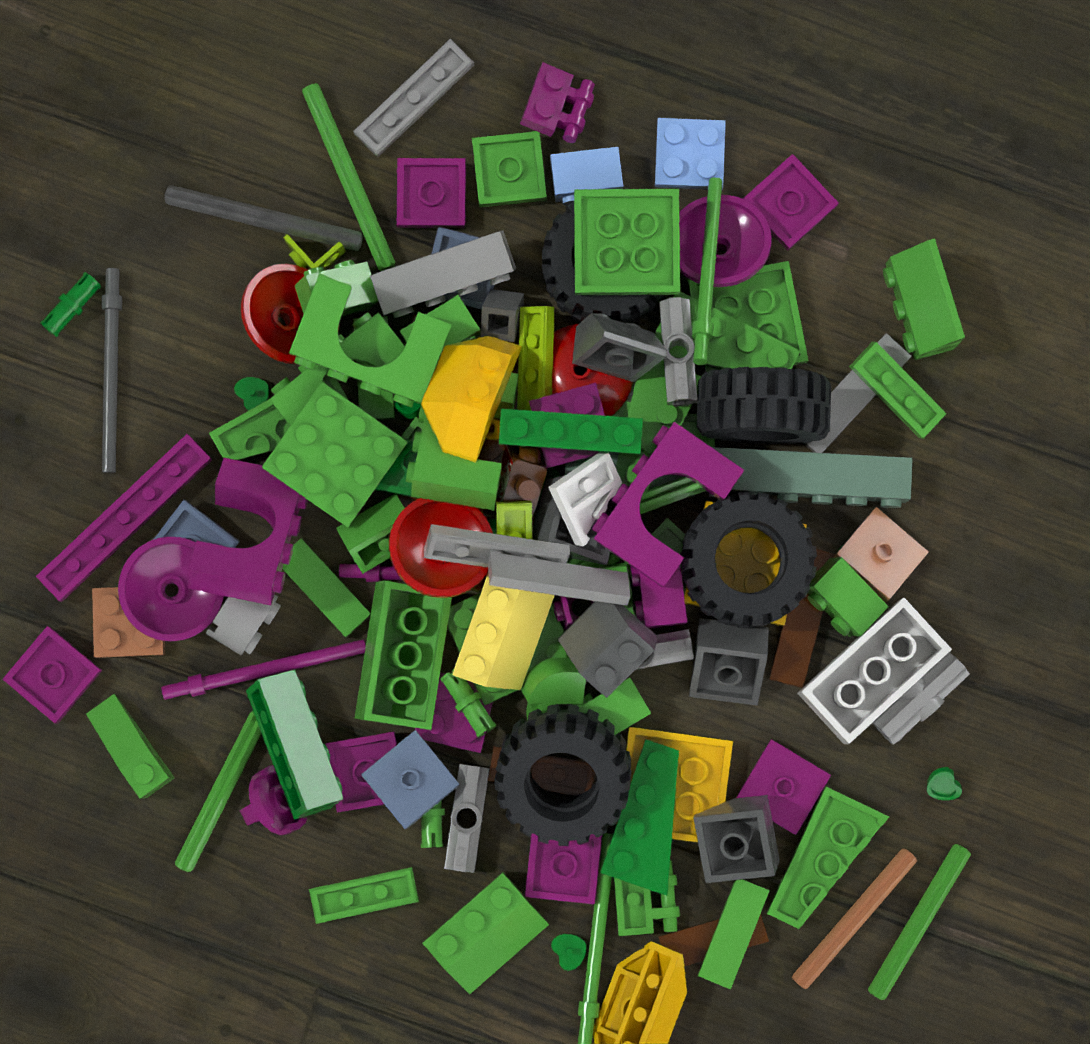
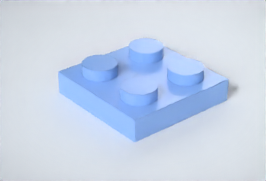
(689, 152)

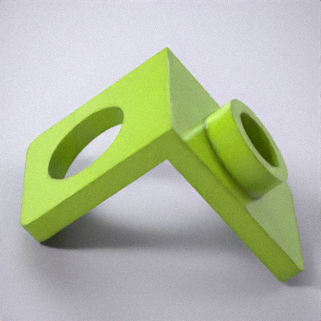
(303, 260)

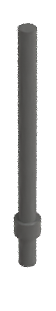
(111, 305)

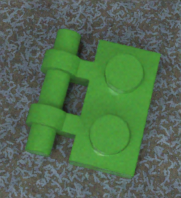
(636, 911)

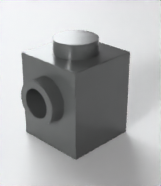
(501, 314)

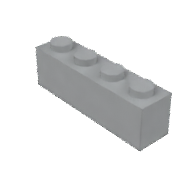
(443, 273)

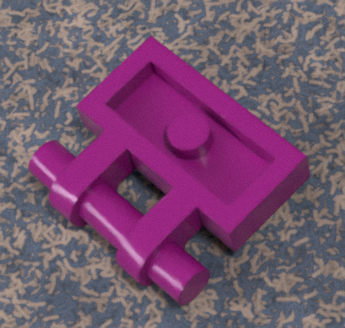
(547, 100)

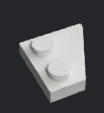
(585, 494)

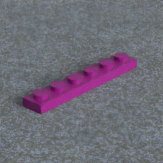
(123, 518)

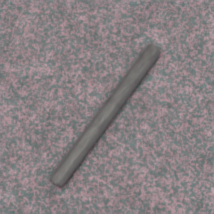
(263, 217)

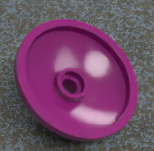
(741, 234)
(144, 596)

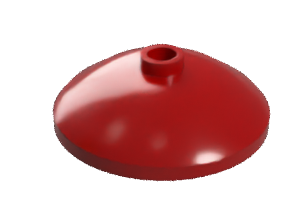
(264, 300)
(611, 389)
(408, 540)

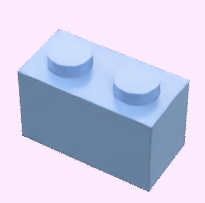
(585, 171)

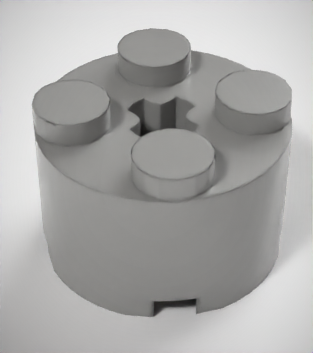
(239, 623)

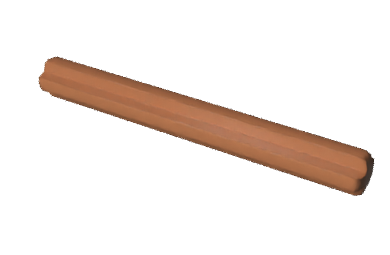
(854, 918)

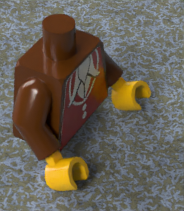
(521, 474)

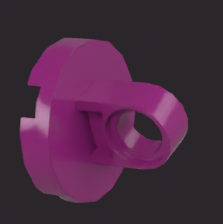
(270, 804)

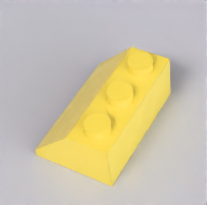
(502, 636)

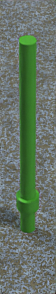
(703, 327)
(589, 1008)

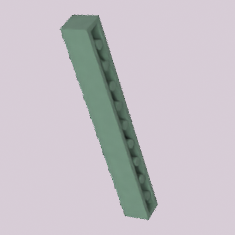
(812, 476)

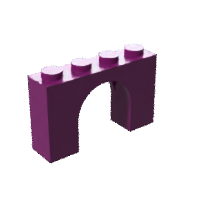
(676, 454)
(253, 571)

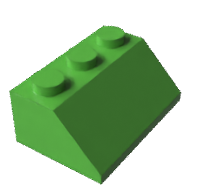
(923, 300)
(485, 933)

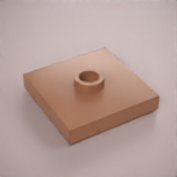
(882, 554)

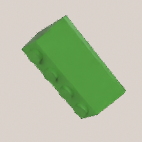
(402, 656)

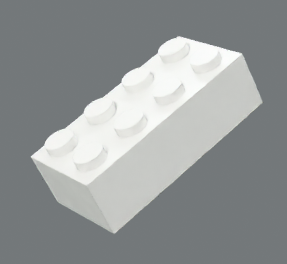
(874, 671)

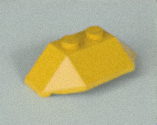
(468, 392)
(643, 998)

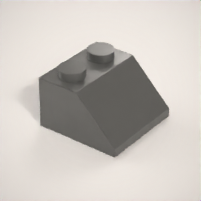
(616, 347)
(551, 528)
(607, 645)
(728, 662)
(737, 840)

